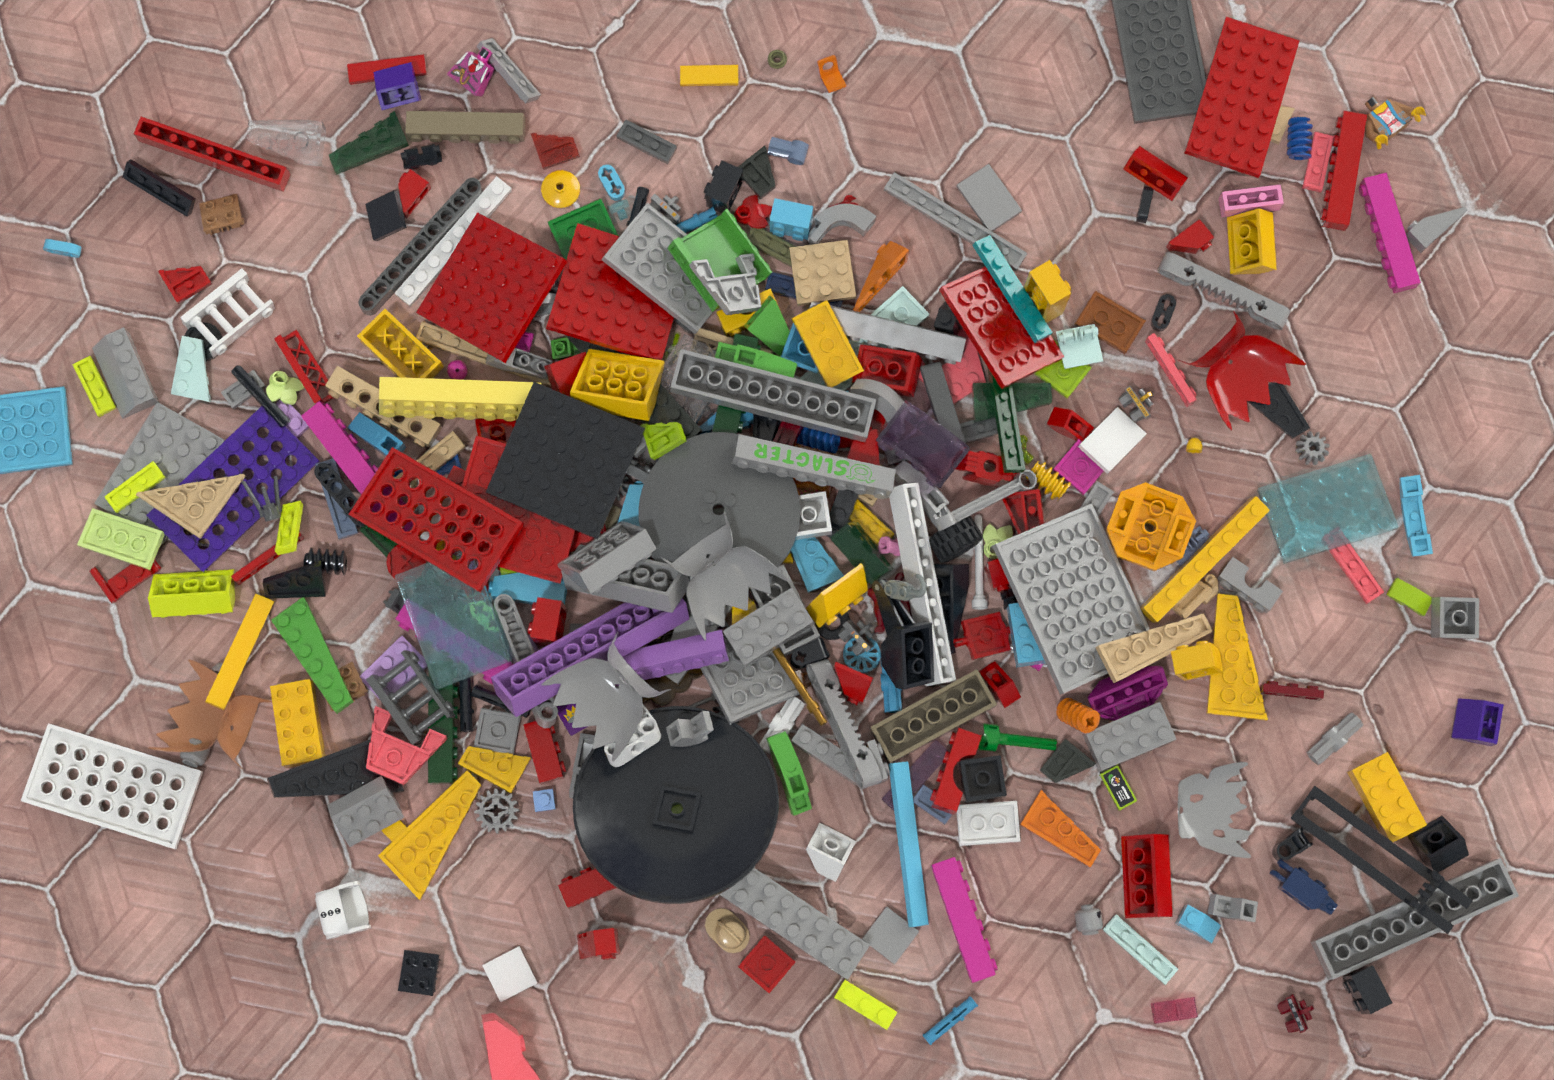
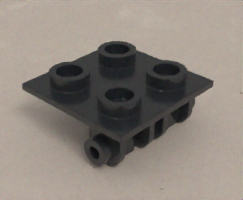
(419, 972)

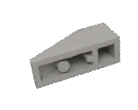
(1426, 231)

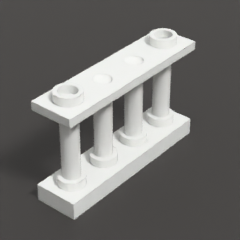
(224, 294)

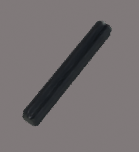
(261, 397)

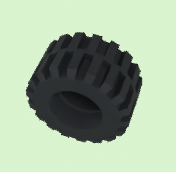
(955, 540)

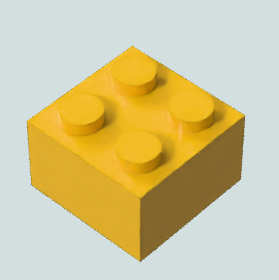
(1196, 660)

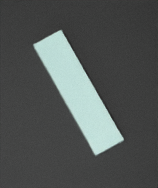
(1140, 949)

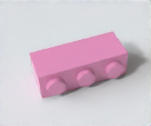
(1245, 200)

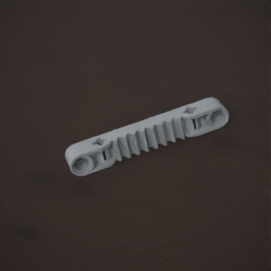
(1271, 312)
(520, 648)
(856, 754)

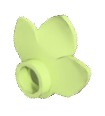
(285, 389)
(992, 536)

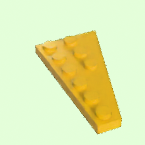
(1237, 688)
(423, 844)

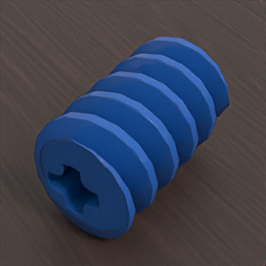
(1298, 138)
(819, 440)

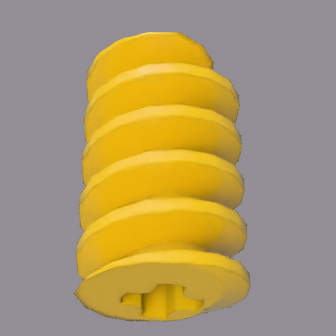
(1049, 481)

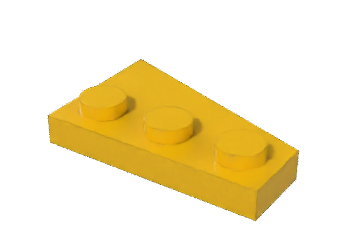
(496, 767)

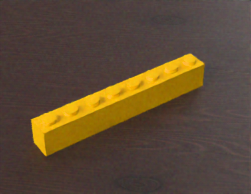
(1204, 559)

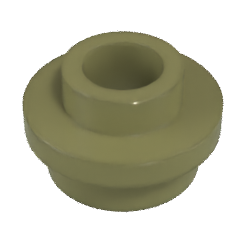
(777, 54)

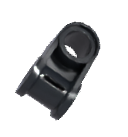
(812, 652)
(1294, 843)

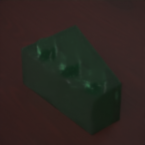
(860, 549)

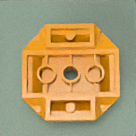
(1162, 509)

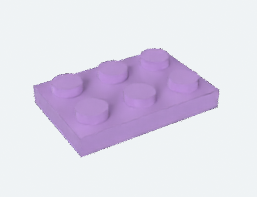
(391, 659)

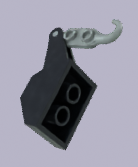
(908, 645)

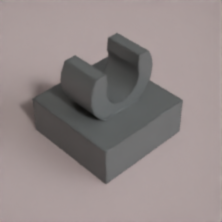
(395, 601)

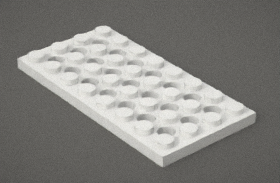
(92, 812)

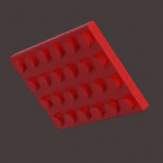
(997, 329)

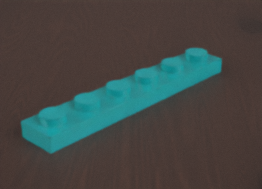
(1012, 289)

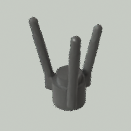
(269, 510)

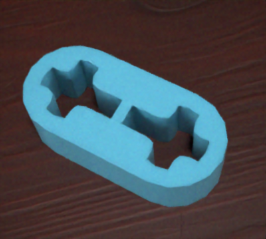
(608, 184)
(62, 248)

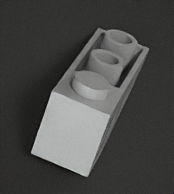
(522, 363)

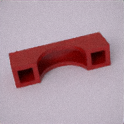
(947, 795)

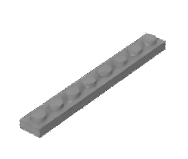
(950, 217)

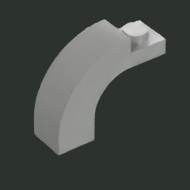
(841, 215)
(887, 399)

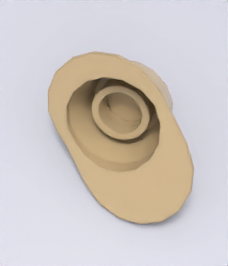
(727, 930)

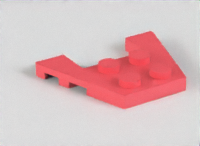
(964, 373)
(395, 757)

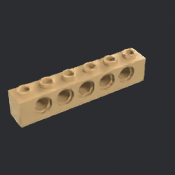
(342, 378)

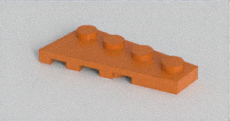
(1056, 828)

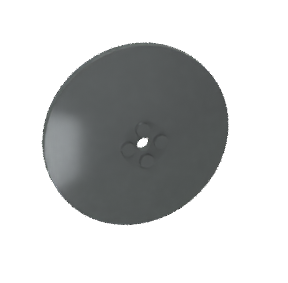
(699, 475)

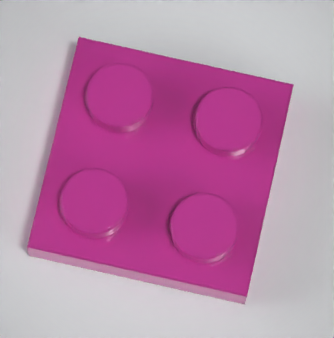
(1078, 469)

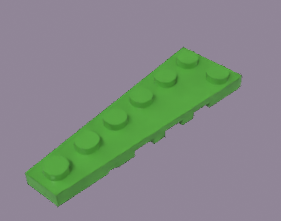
(307, 642)

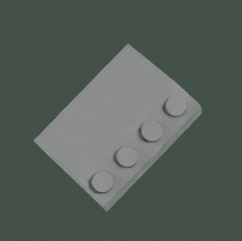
(608, 556)

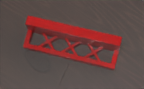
(293, 361)

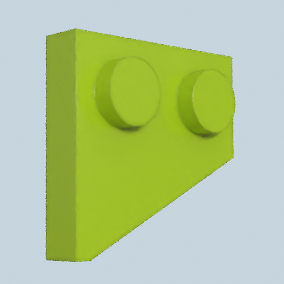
(663, 438)

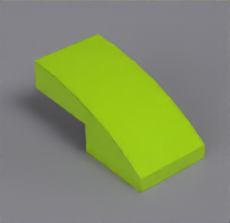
(1409, 596)

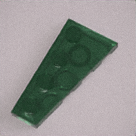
(370, 145)
(1026, 397)

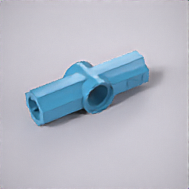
(891, 694)

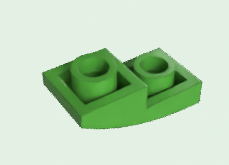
(563, 348)

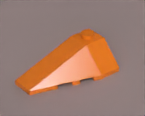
(886, 265)

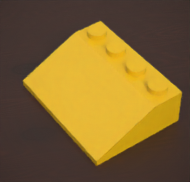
(619, 383)

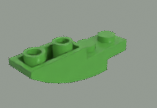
(756, 359)
(790, 772)

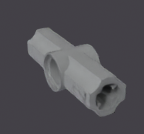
(1334, 738)

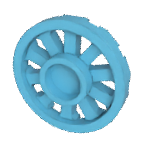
(862, 658)

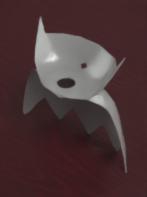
(726, 581)
(599, 703)

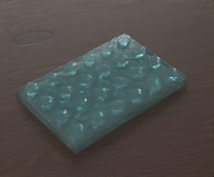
(1327, 508)
(452, 624)

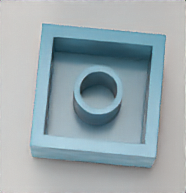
(791, 219)

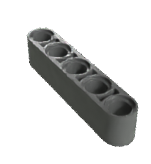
(941, 398)

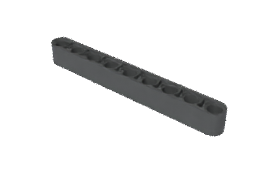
(418, 256)

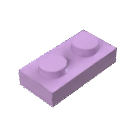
(297, 425)

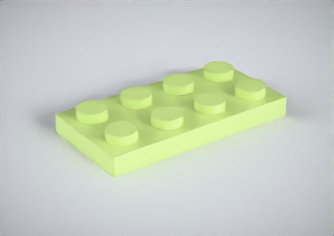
(121, 539)

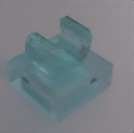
(619, 207)

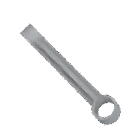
(986, 500)

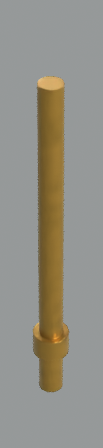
(812, 706)

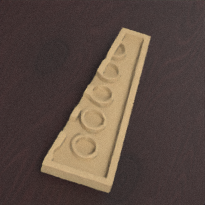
(1139, 650)

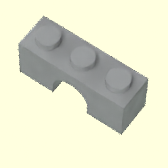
(1233, 578)

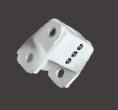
(342, 910)

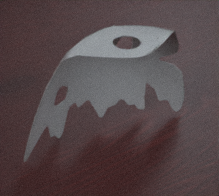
(1213, 810)

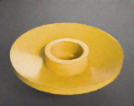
(564, 197)

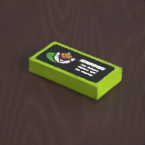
(1118, 787)

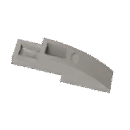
(932, 499)

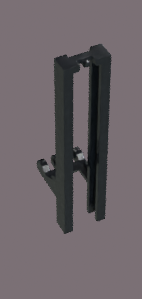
(1435, 879)

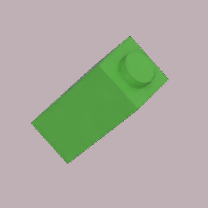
(769, 326)

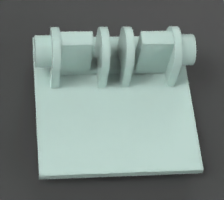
(1079, 346)

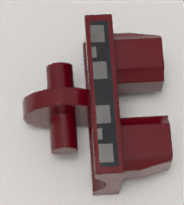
(1291, 1005)

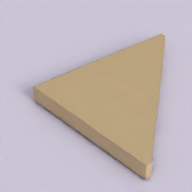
(195, 503)

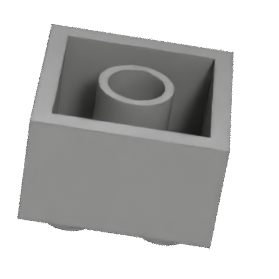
(1455, 618)

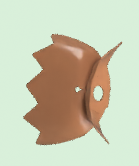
(208, 722)

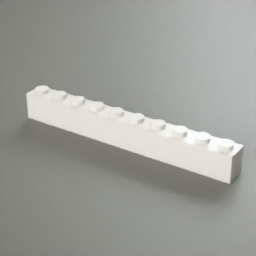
(918, 559)

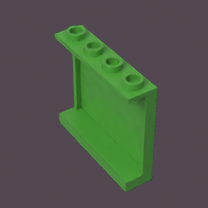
(720, 244)

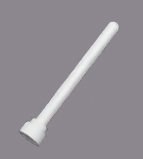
(979, 601)

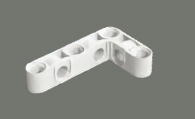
(644, 737)

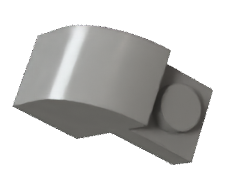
(690, 732)
(1232, 908)

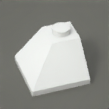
(829, 851)

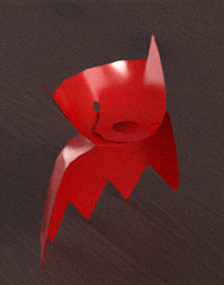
(1247, 378)

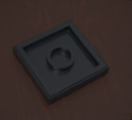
(385, 215)

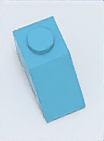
(1198, 923)

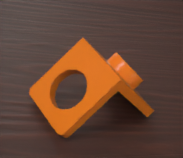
(832, 77)

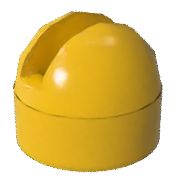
(1194, 446)

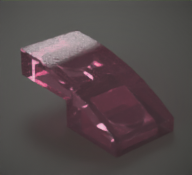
(1174, 1010)

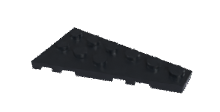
(329, 775)

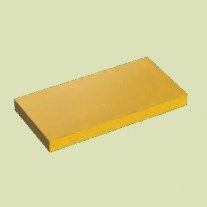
(827, 344)

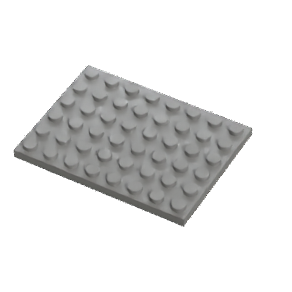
(1071, 593)

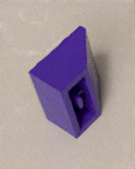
(396, 86)
(1477, 721)

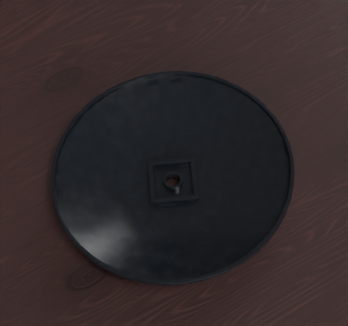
(686, 856)

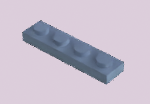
(342, 523)

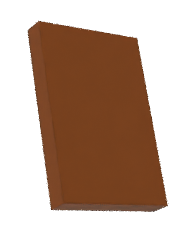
(1114, 323)

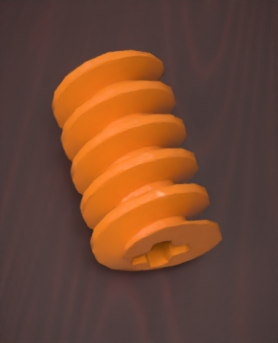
(1077, 715)

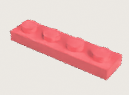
(1167, 363)

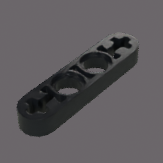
(340, 496)

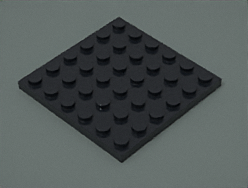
(565, 460)

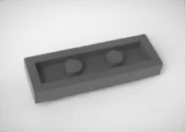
(646, 142)

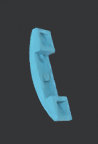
(1413, 516)

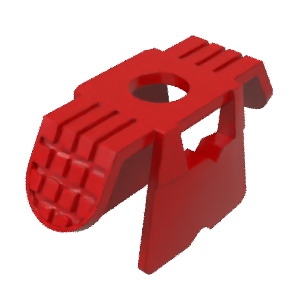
(975, 462)

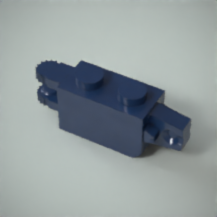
(1303, 889)

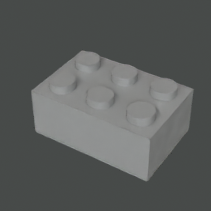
(365, 811)

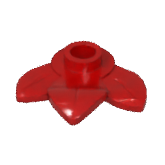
(755, 213)

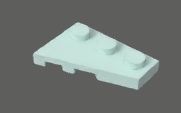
(190, 372)

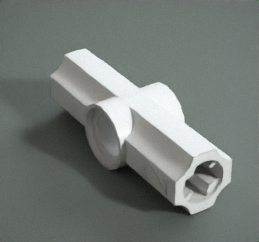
(783, 720)

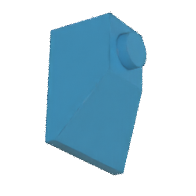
(797, 352)

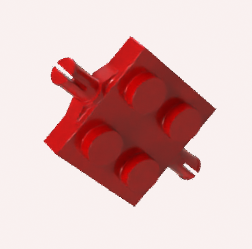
(984, 636)

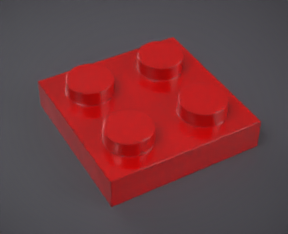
(766, 964)

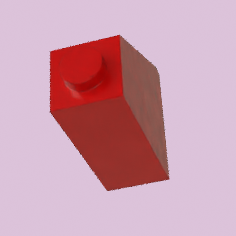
(564, 372)
(865, 451)

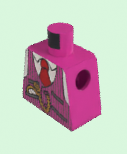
(473, 71)

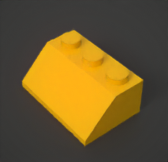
(1251, 242)
(838, 597)

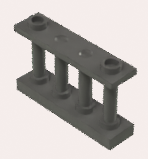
(391, 700)

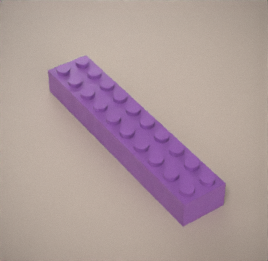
(636, 625)

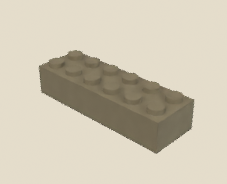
(933, 716)

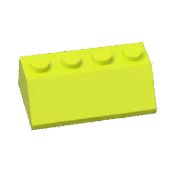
(192, 593)

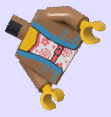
(1388, 120)

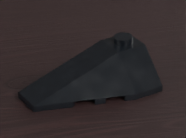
(953, 589)

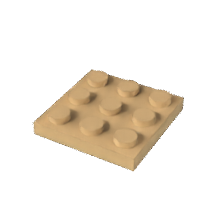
(822, 272)

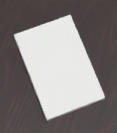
(1112, 440)
(988, 823)

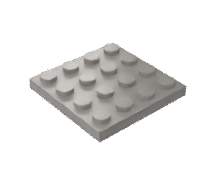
(748, 689)

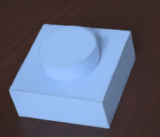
(544, 800)

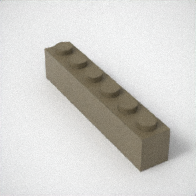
(465, 126)

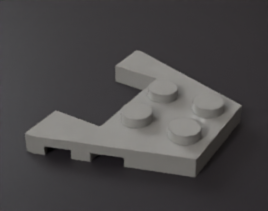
(734, 292)

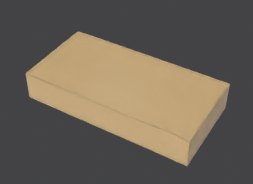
(1192, 599)

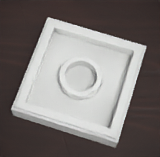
(510, 974)

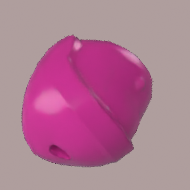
(462, 370)

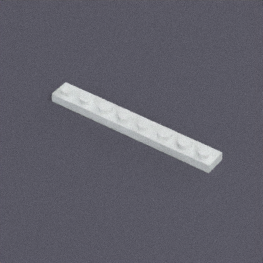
(437, 258)

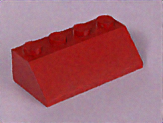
(1146, 876)

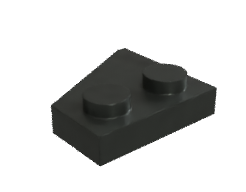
(758, 173)
(1065, 762)

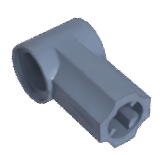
(793, 151)

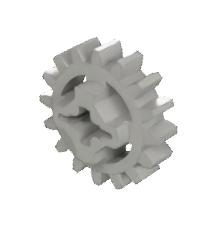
(497, 820)

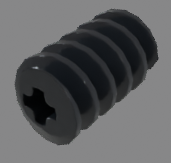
(329, 562)

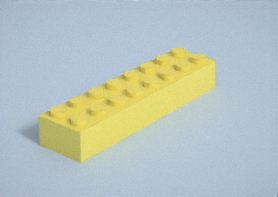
(452, 398)

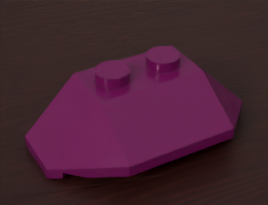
(1128, 694)

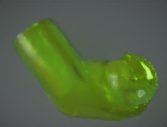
(1027, 456)

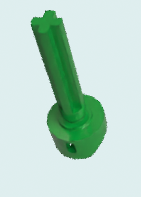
(992, 738)

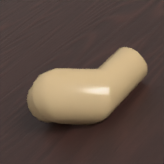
(1212, 582)

